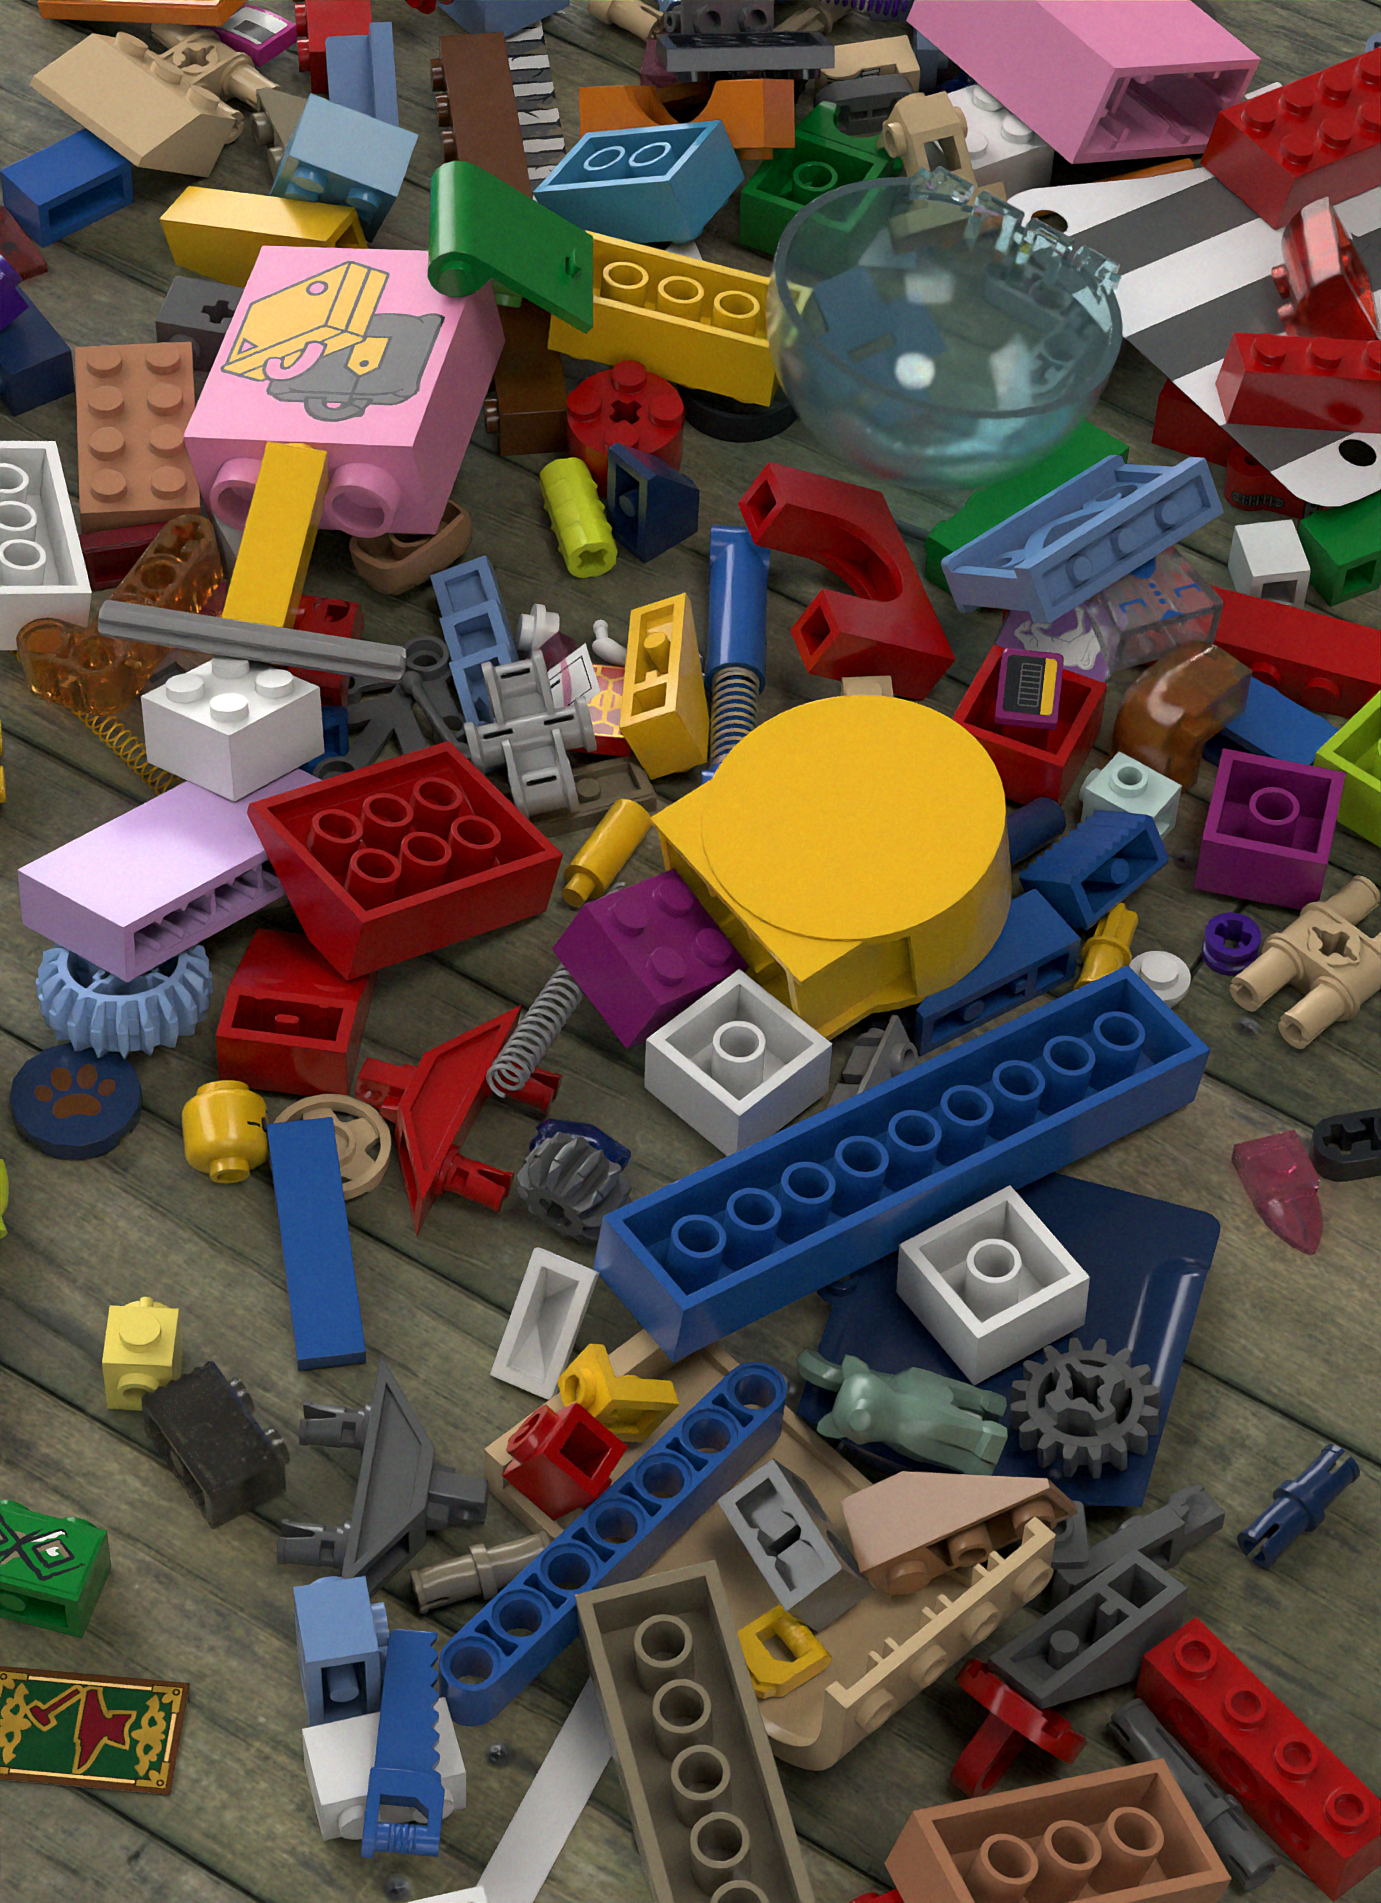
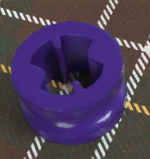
(1230, 927)

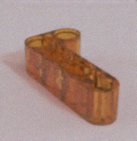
(105, 674)

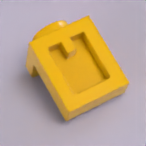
(623, 1404)

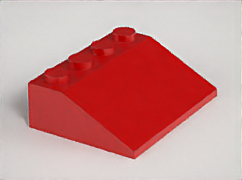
(404, 858)

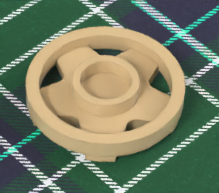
(353, 1138)

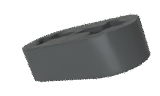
(865, 101)

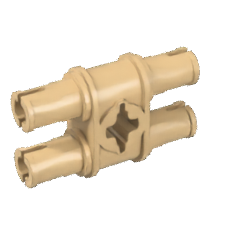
(212, 66)
(1322, 959)

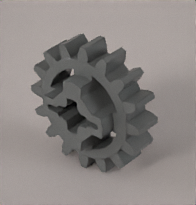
(1085, 1407)

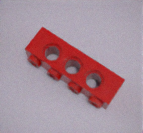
(1263, 1757)

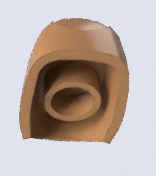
(405, 560)

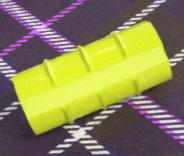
(577, 517)

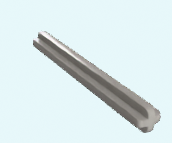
(252, 641)

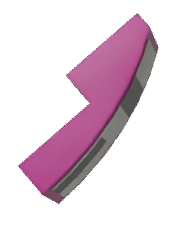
(256, 33)

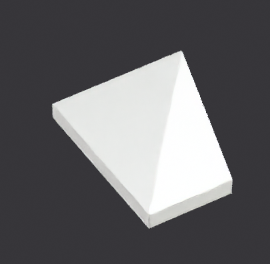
(544, 1323)

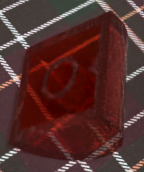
(1324, 279)

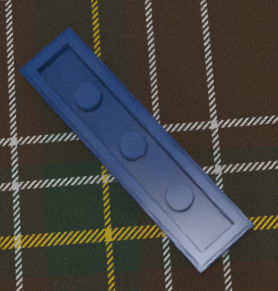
(316, 1244)

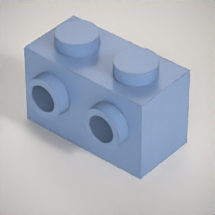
(340, 1648)

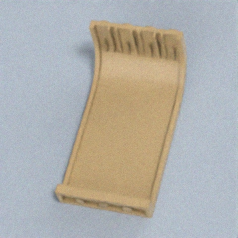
(881, 1646)

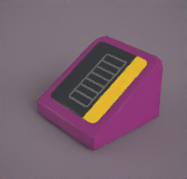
(1029, 688)

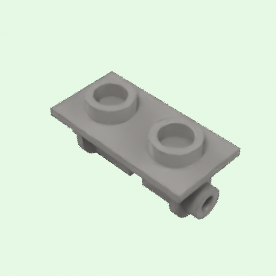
(875, 1059)

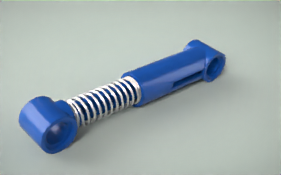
(735, 638)

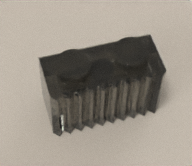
(215, 1443)

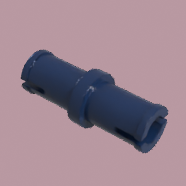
(1298, 1506)

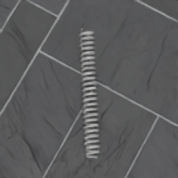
(549, 1036)

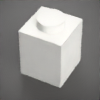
(1269, 562)

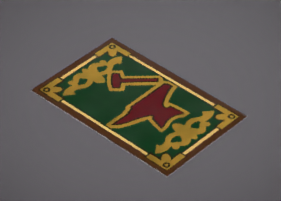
(90, 1729)

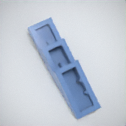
(474, 632)

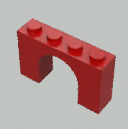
(854, 535)

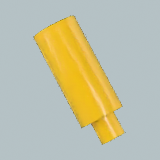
(605, 852)

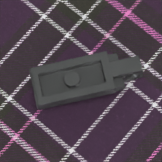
(1159, 1536)

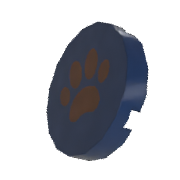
(75, 1101)

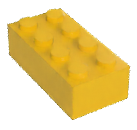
(677, 319)

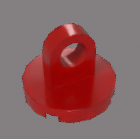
(1006, 1731)

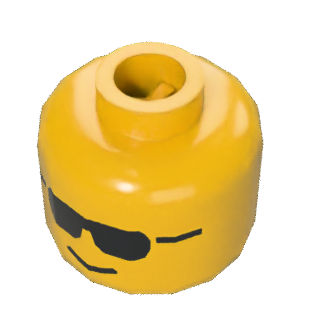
(225, 1131)

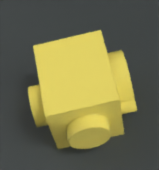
(140, 1351)

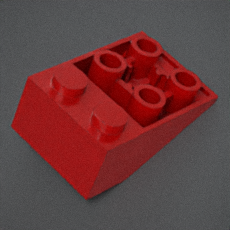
(292, 1019)

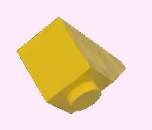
(664, 689)

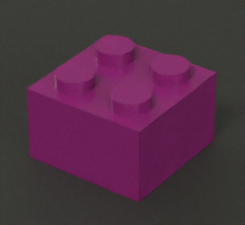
(1269, 830)
(646, 955)

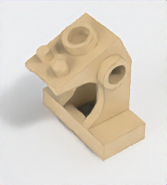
(926, 119)

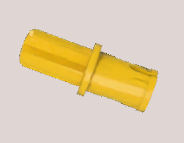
(1109, 946)

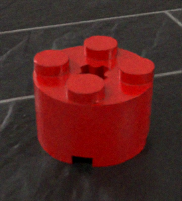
(628, 409)

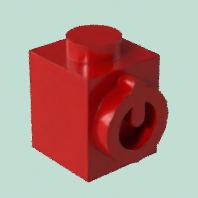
(562, 1459)

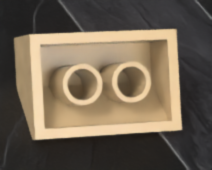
(137, 104)

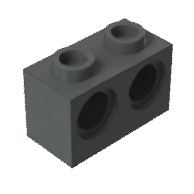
(795, 1545)

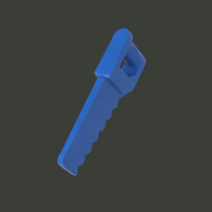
(406, 1750)

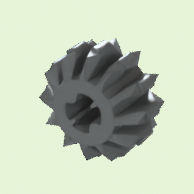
(572, 1186)

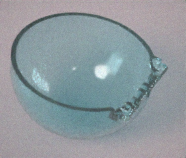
(938, 331)

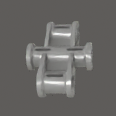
(530, 736)

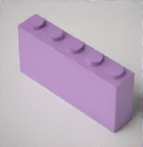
(154, 878)

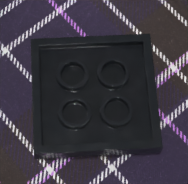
(745, 54)

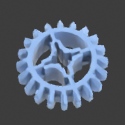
(118, 1015)

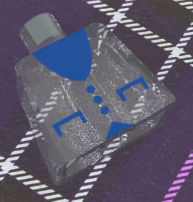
(1153, 611)

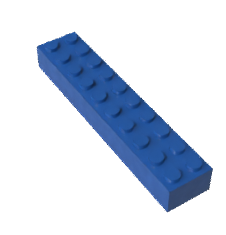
(897, 1161)

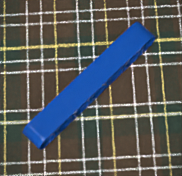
(589, 1561)

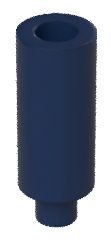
(1034, 827)

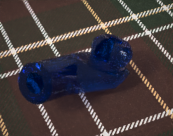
(594, 1136)

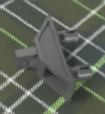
(397, 1491)

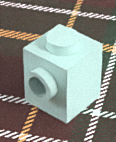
(1131, 788)

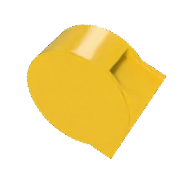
(849, 855)

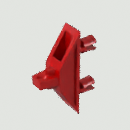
(437, 1108)

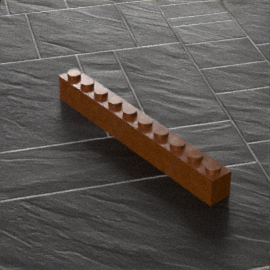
(484, 129)

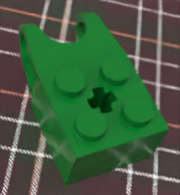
(798, 175)

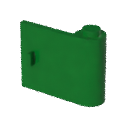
(498, 233)

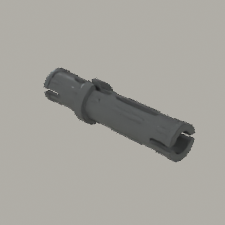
(1218, 1814)

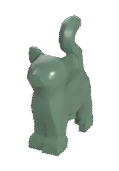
(911, 1413)

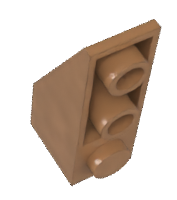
(935, 1522)

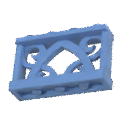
(1082, 537)

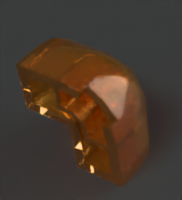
(1179, 708)

